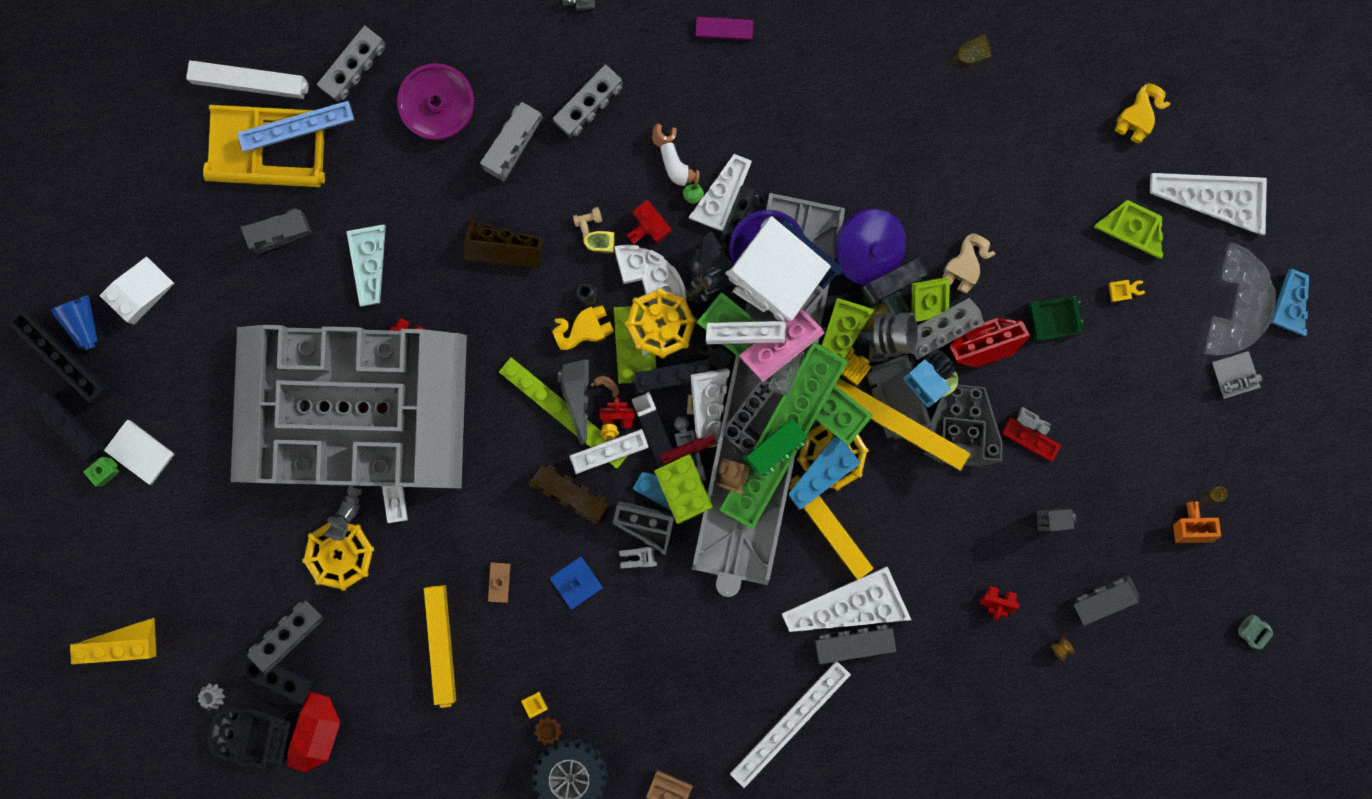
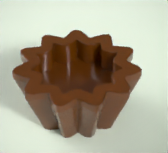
(547, 730)

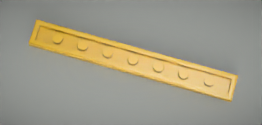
(908, 428)

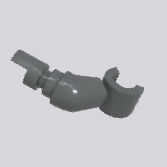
(345, 513)

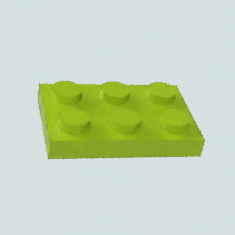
(683, 489)

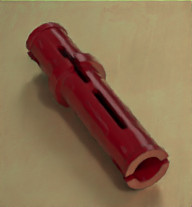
(688, 448)

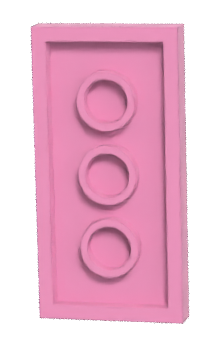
(768, 358)

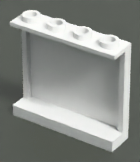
(778, 270)

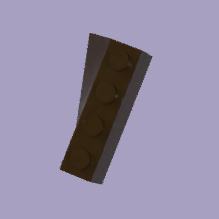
(502, 246)
(569, 494)

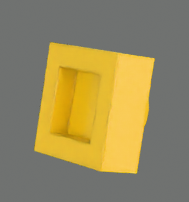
(534, 705)

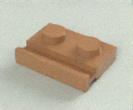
(732, 475)
(668, 787)

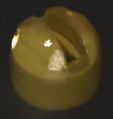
(1221, 493)

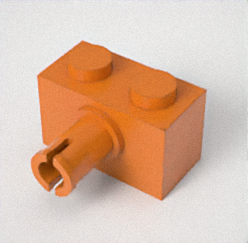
(1195, 528)

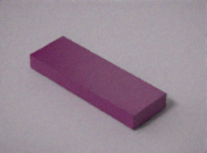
(724, 28)

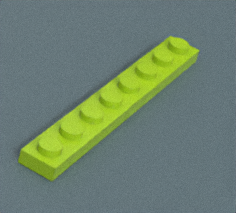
(550, 402)

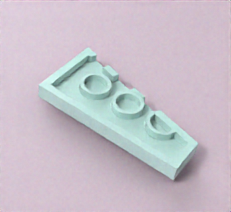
(367, 260)

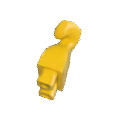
(1140, 116)
(584, 328)

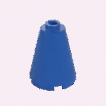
(77, 321)

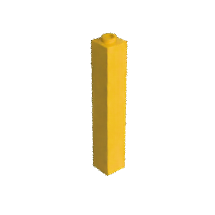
(836, 535)
(440, 645)

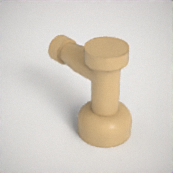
(582, 220)

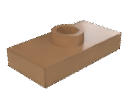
(499, 582)

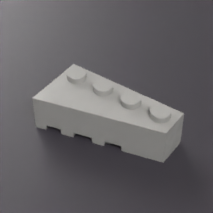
(511, 141)

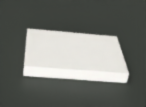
(139, 452)

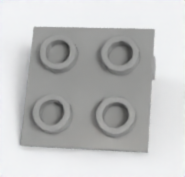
(1236, 375)

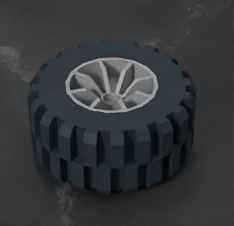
(570, 771)

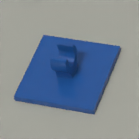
(576, 582)

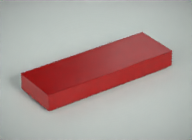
(1031, 439)

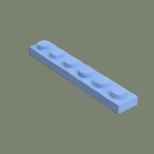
(295, 126)

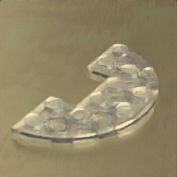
(1252, 306)

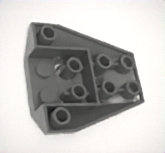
(969, 422)

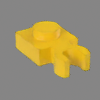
(1122, 290)

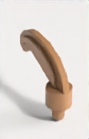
(607, 382)

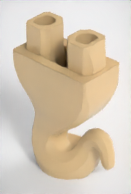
(965, 265)

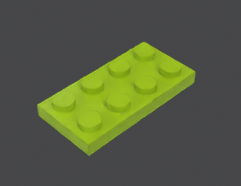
(628, 357)

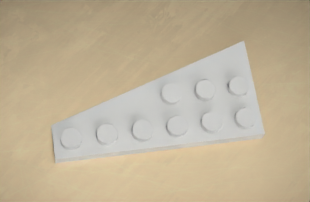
(1227, 198)
(858, 603)

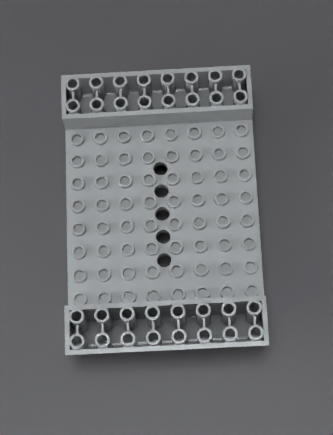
(408, 369)

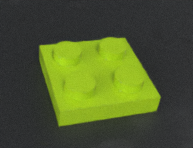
(930, 298)

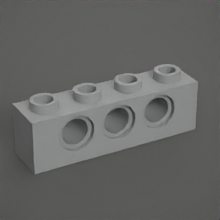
(352, 53)
(605, 77)
(947, 327)

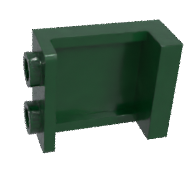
(1055, 318)

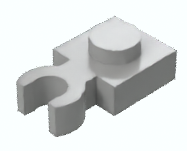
(1029, 419)

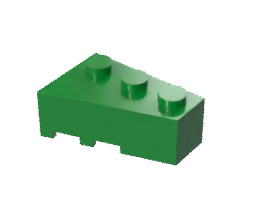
(775, 448)

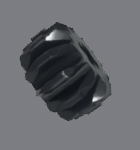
(941, 363)

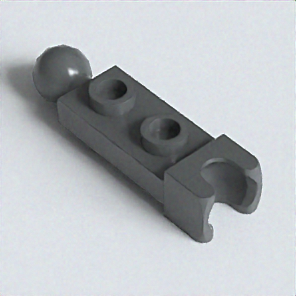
(681, 423)

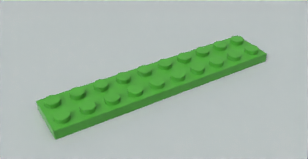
(803, 403)
(839, 413)

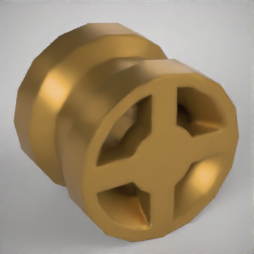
(1062, 649)

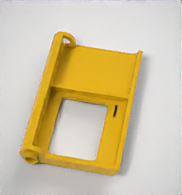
(231, 164)

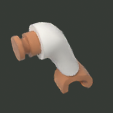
(675, 168)

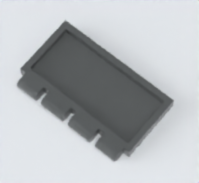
(896, 393)

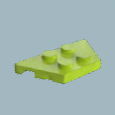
(1135, 227)

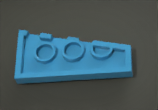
(827, 469)

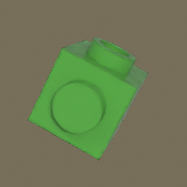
(102, 471)

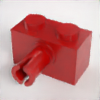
(649, 223)

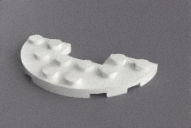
(655, 273)

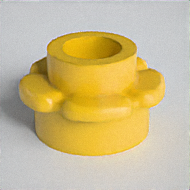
(609, 432)

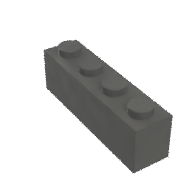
(855, 645)

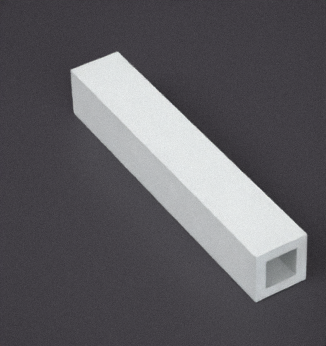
(247, 79)

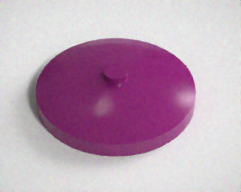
(435, 101)

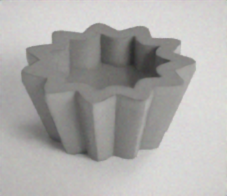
(211, 697)

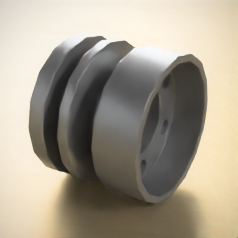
(895, 333)

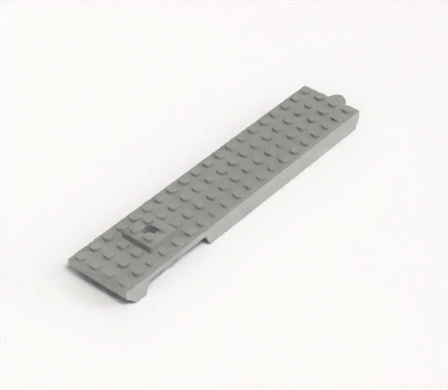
(724, 543)

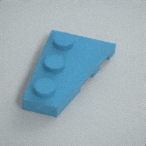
(1291, 304)

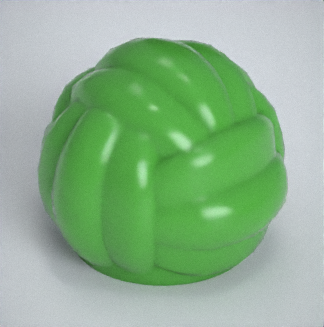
(693, 193)

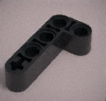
(891, 283)
(742, 423)

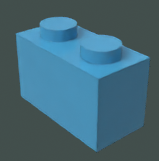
(926, 383)

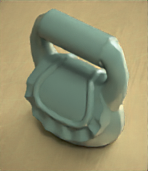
(1251, 628)

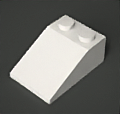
(137, 290)

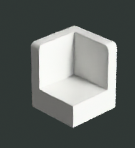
(644, 404)

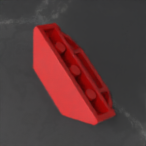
(989, 342)
(313, 734)

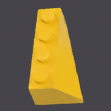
(126, 643)

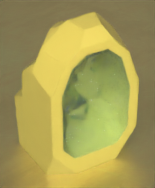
(600, 241)

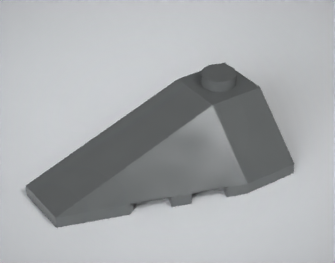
(574, 382)

